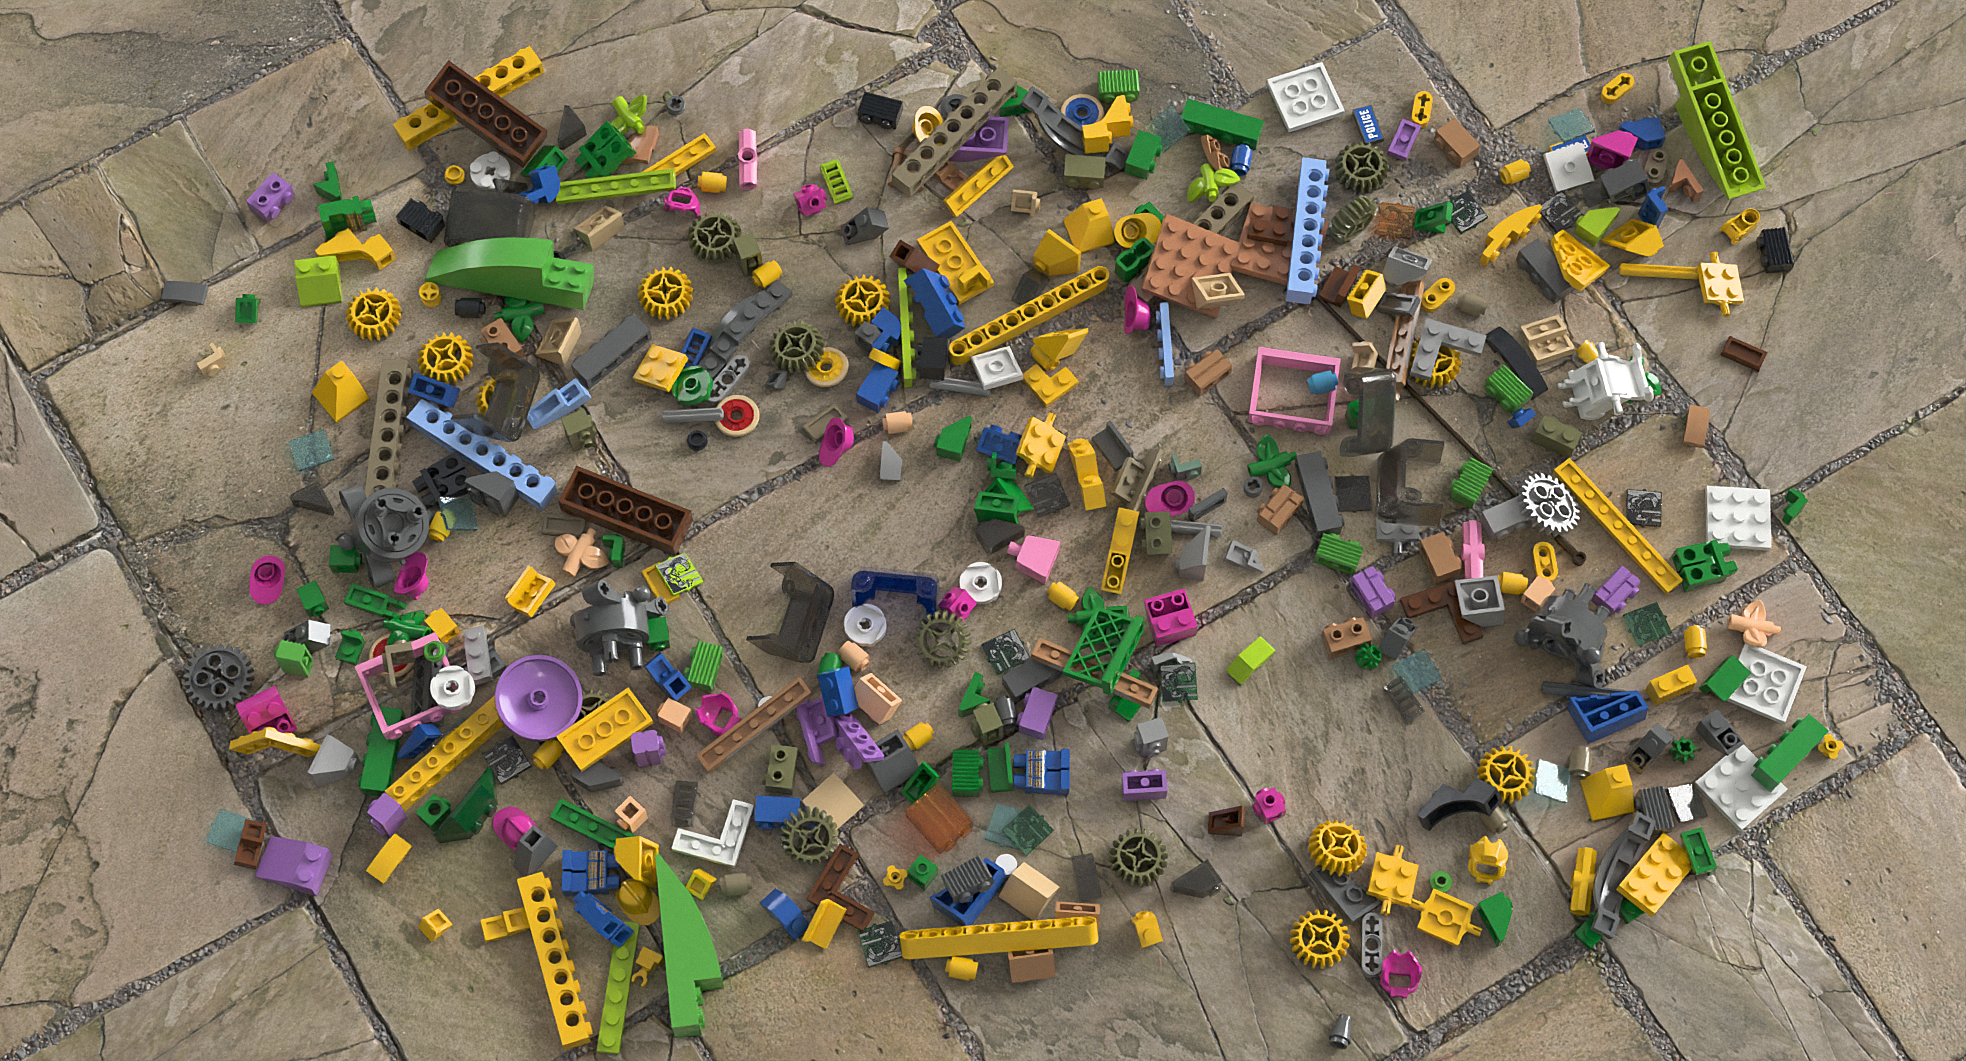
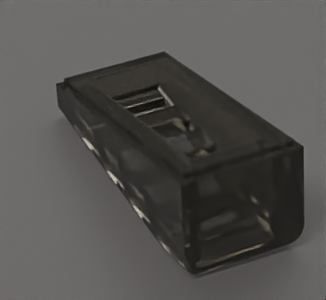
(1392, 684)
(684, 817)

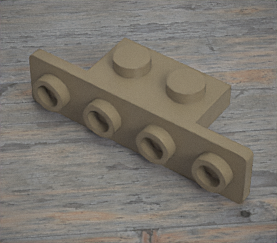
(1135, 478)

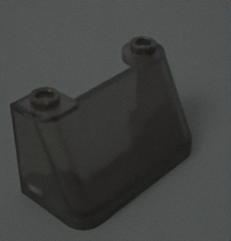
(486, 215)
(1375, 413)

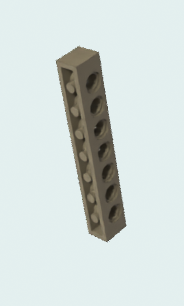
(911, 182)
(1233, 194)
(391, 371)

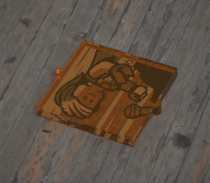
(1396, 220)

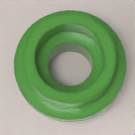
(430, 647)
(1434, 883)

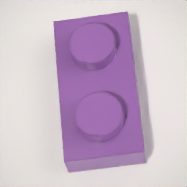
(1404, 140)

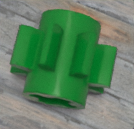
(1368, 656)
(1683, 756)

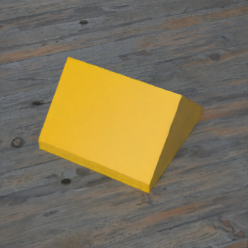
(1060, 343)

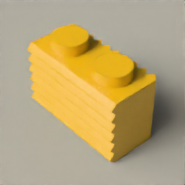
(1366, 294)
(1671, 685)

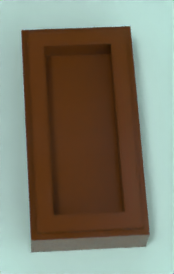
(1743, 353)

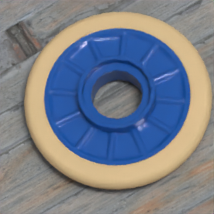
(1083, 102)

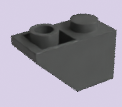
(865, 226)
(311, 633)
(1398, 637)
(1719, 733)
(1649, 748)
(598, 777)
(533, 851)

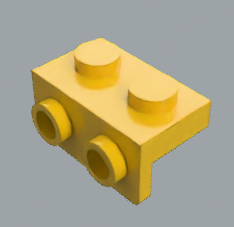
(529, 592)

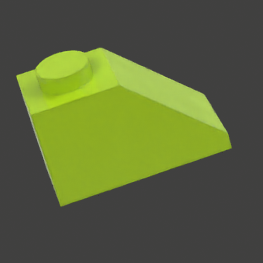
(1595, 224)

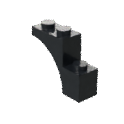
(1447, 801)

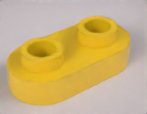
(1438, 293)
(1546, 563)

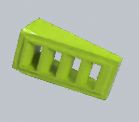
(833, 169)

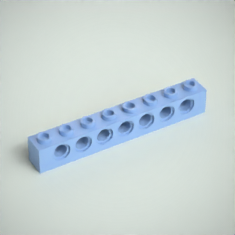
(1305, 242)
(426, 411)

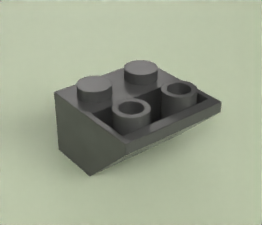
(493, 491)
(897, 765)

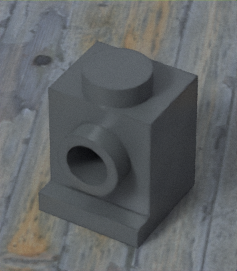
(867, 333)

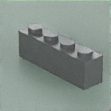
(611, 351)
(1318, 494)

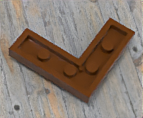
(1438, 598)
(830, 882)

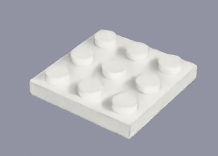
(1305, 97)
(1738, 517)
(1770, 685)
(1735, 791)

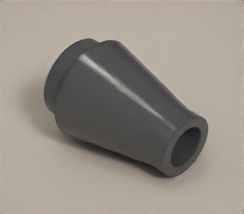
(1341, 1033)

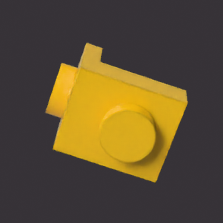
(970, 277)
(1147, 928)

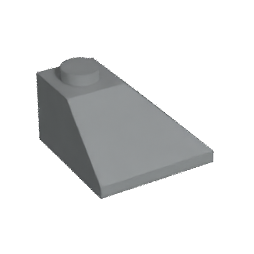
(1404, 266)
(1194, 557)
(1481, 600)
(332, 762)

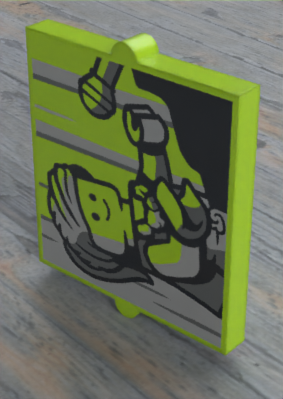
(679, 574)

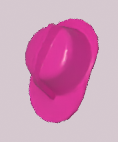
(1136, 312)
(836, 441)
(1171, 497)
(412, 576)
(266, 579)
(511, 825)

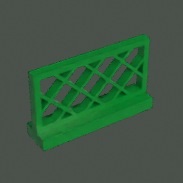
(1121, 655)

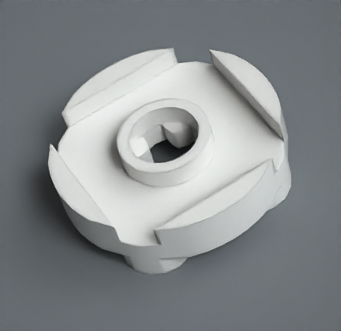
(487, 162)
(988, 574)
(864, 613)
(443, 680)

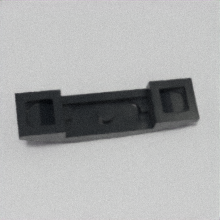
(1517, 359)

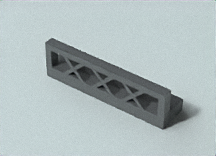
(431, 670)

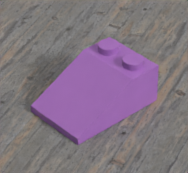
(986, 142)
(294, 864)

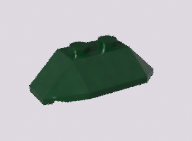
(471, 811)

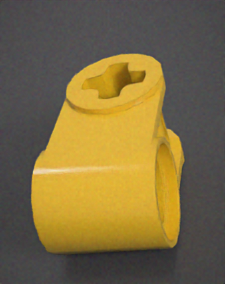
(1738, 227)

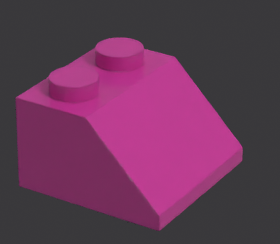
(1611, 149)

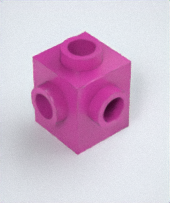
(810, 199)
(957, 602)
(1269, 805)

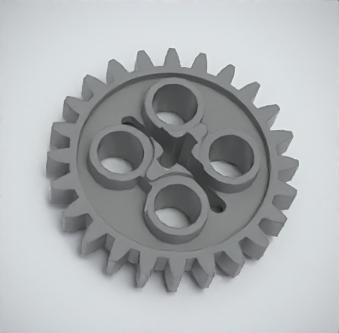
(1548, 505)

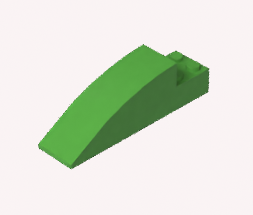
(514, 269)
(688, 953)

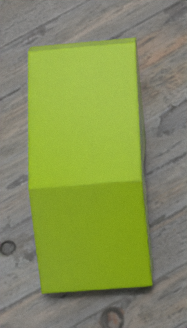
(1250, 659)

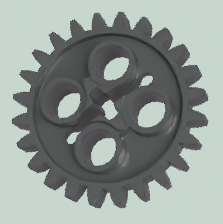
(206, 693)

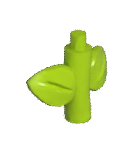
(630, 114)
(1209, 183)

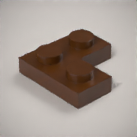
(1272, 231)

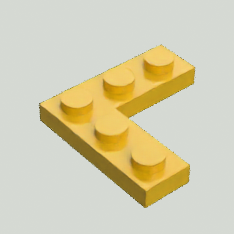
(271, 738)

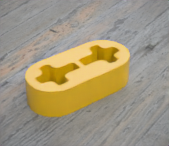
(1619, 91)
(1417, 108)
(885, 359)

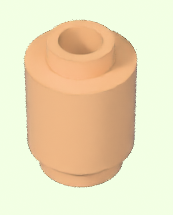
(897, 422)
(854, 656)

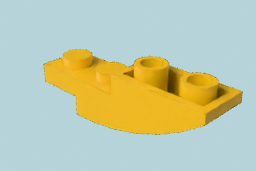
(1508, 230)
(1120, 550)

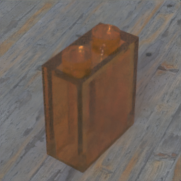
(939, 819)

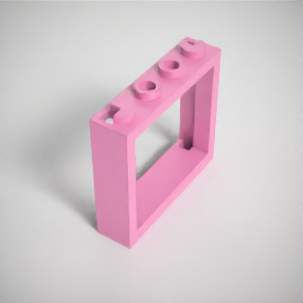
(1296, 361)
(375, 666)

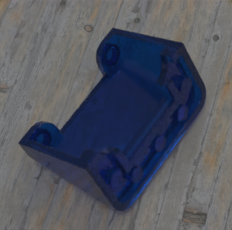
(870, 579)

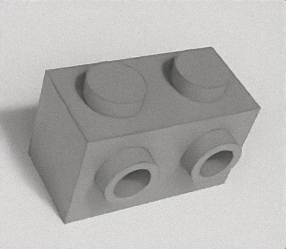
(1503, 519)
(1151, 738)

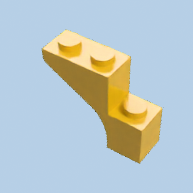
(1114, 124)
(348, 247)
(1087, 474)

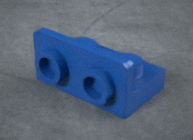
(1653, 208)
(997, 441)

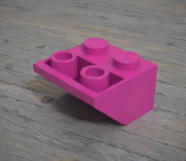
(1170, 617)
(266, 710)

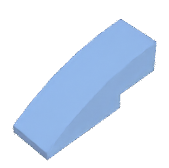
(558, 404)

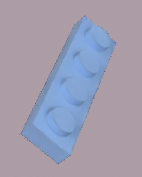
(1165, 352)

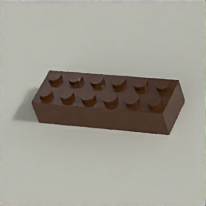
(485, 114)
(625, 510)

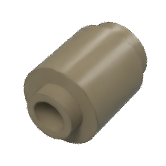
(1471, 304)
(1580, 762)
(1496, 821)
(735, 884)

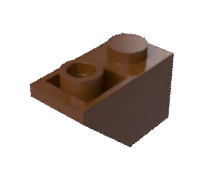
(912, 258)

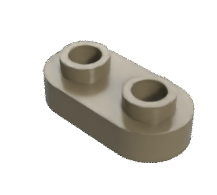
(1656, 166)

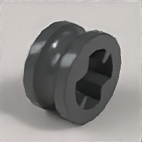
(675, 99)
(1257, 491)

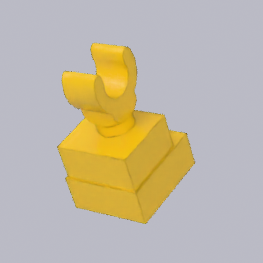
(647, 961)

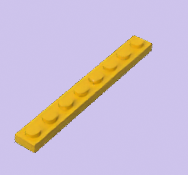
(1618, 526)

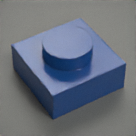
(1520, 417)

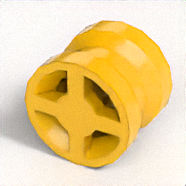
(426, 291)

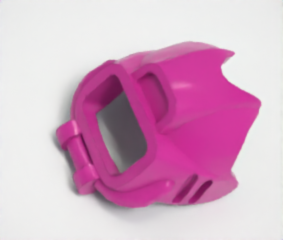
(693, 206)
(712, 707)
(1401, 965)

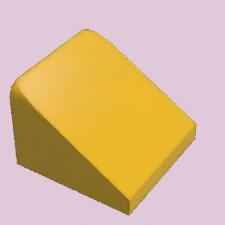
(700, 883)
(434, 925)

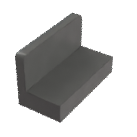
(1112, 446)

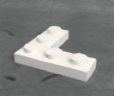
(711, 849)

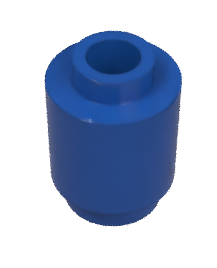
(1241, 159)

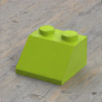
(318, 281)

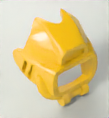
(1489, 854)

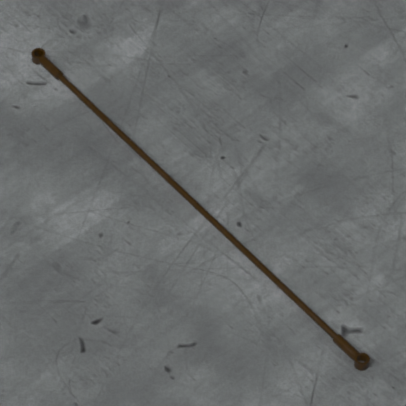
(1559, 539)

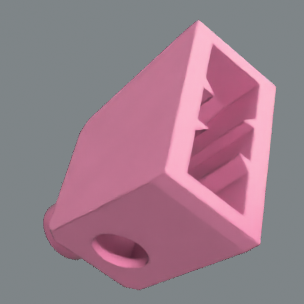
(1035, 556)

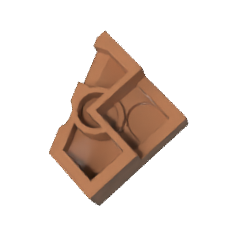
(643, 145)

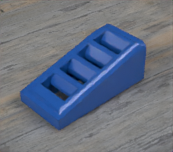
(703, 346)
(418, 741)

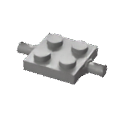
(1396, 534)

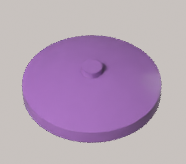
(538, 697)

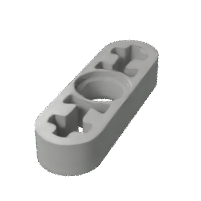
(729, 370)
(1365, 928)

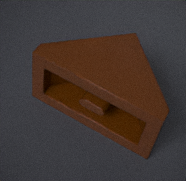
(1227, 821)

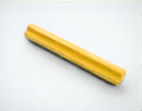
(1658, 271)

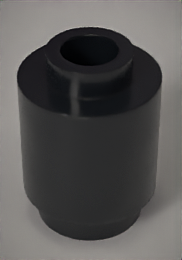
(469, 307)

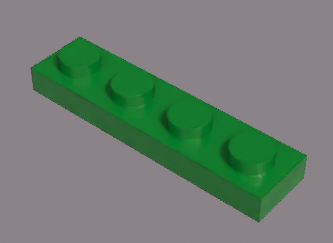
(588, 824)

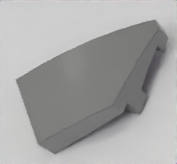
(890, 463)
(1243, 557)
(1167, 658)

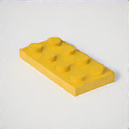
(954, 256)
(604, 729)
(1656, 875)

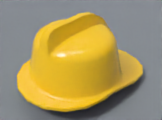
(925, 121)
(1135, 227)
(638, 902)

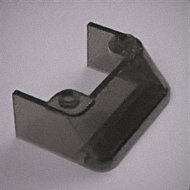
(511, 398)
(1400, 503)
(804, 617)

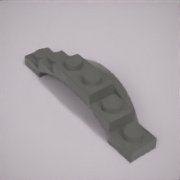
(1066, 132)
(738, 325)
(1613, 869)

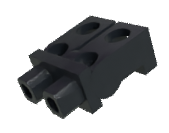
(443, 479)

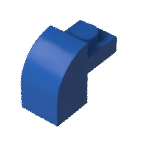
(545, 185)
(889, 328)
(666, 678)
(785, 912)

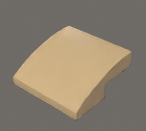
(1547, 340)
(835, 799)

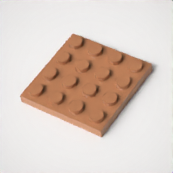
(1186, 253)
(1262, 258)

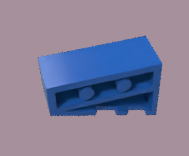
(938, 302)
(1607, 714)
(967, 912)

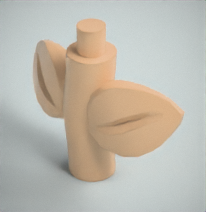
(580, 552)
(1753, 624)

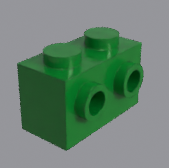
(1143, 155)

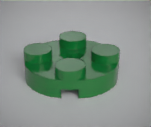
(699, 392)

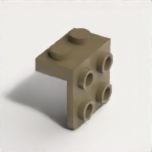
(396, 654)

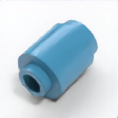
(1322, 382)

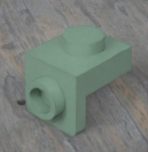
(1185, 470)

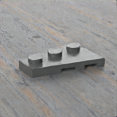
(1345, 894)

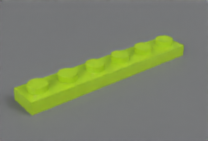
(616, 186)
(906, 334)
(617, 994)

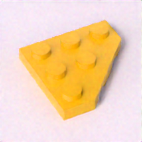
(1576, 261)

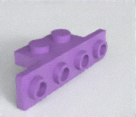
(816, 728)
(855, 742)

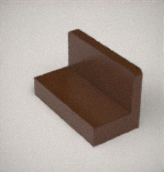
(1339, 285)

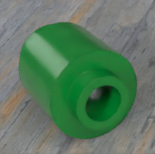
(828, 662)

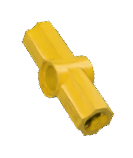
(1582, 881)

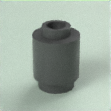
(1007, 711)

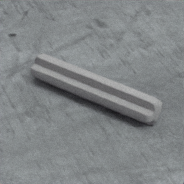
(959, 386)
(691, 415)

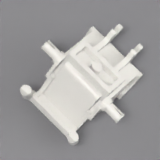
(1607, 384)

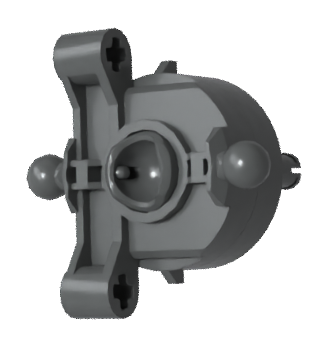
(384, 528)
(615, 623)
(1570, 631)

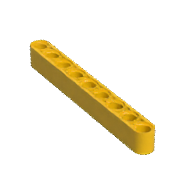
(1033, 307)
(999, 937)

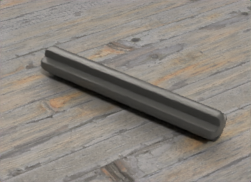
(1574, 690)

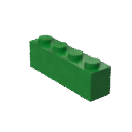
(1222, 124)
(1789, 752)
(381, 755)

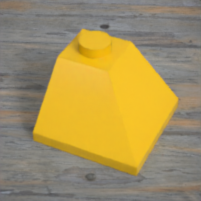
(1089, 226)
(1636, 238)
(1056, 256)
(340, 392)
(1608, 793)
(638, 858)

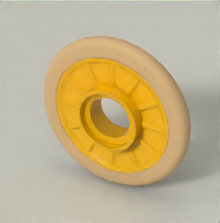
(833, 376)

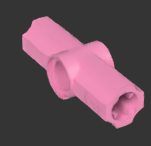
(747, 169)
(1472, 549)

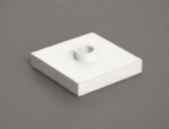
(1568, 167)
(996, 368)

